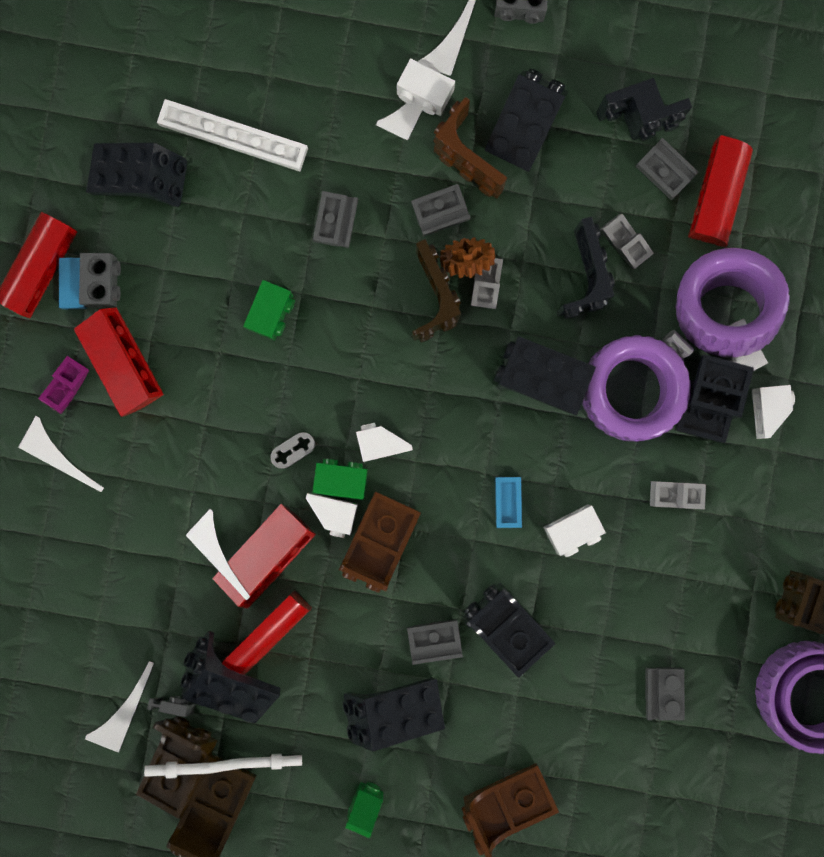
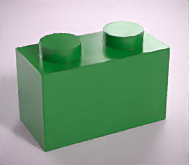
(269, 310)
(340, 480)

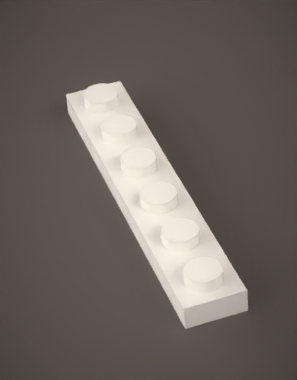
(232, 135)

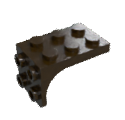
(448, 300)
(802, 602)
(181, 745)
(211, 813)

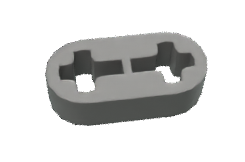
(289, 445)

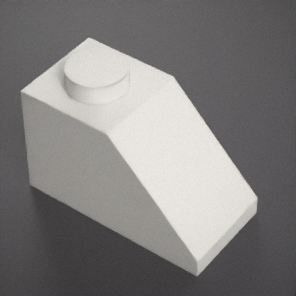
(771, 408)
(379, 442)
(333, 513)

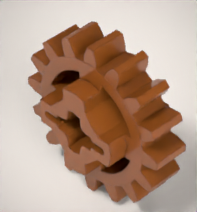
(467, 257)

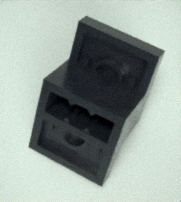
(643, 110)
(715, 398)

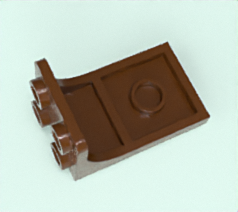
(456, 154)
(379, 542)
(507, 807)

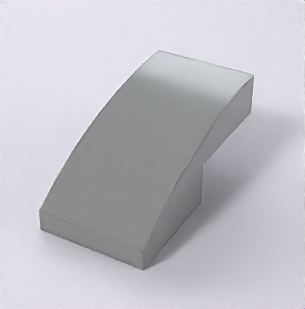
(626, 242)
(487, 286)
(678, 343)
(677, 495)

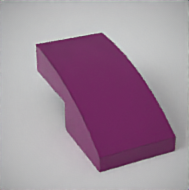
(65, 385)

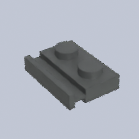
(666, 169)
(440, 210)
(335, 219)
(434, 641)
(665, 693)
(174, 706)

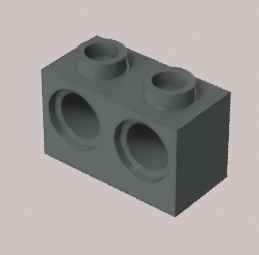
(521, 11)
(91, 281)

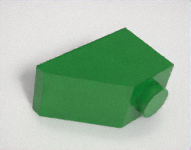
(364, 809)

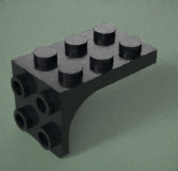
(526, 119)
(137, 171)
(599, 280)
(544, 375)
(508, 629)
(222, 689)
(393, 715)

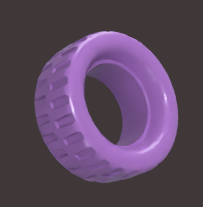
(739, 269)
(673, 383)
(775, 688)

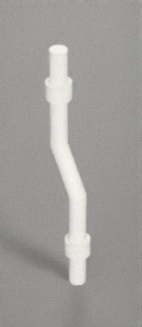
(173, 769)

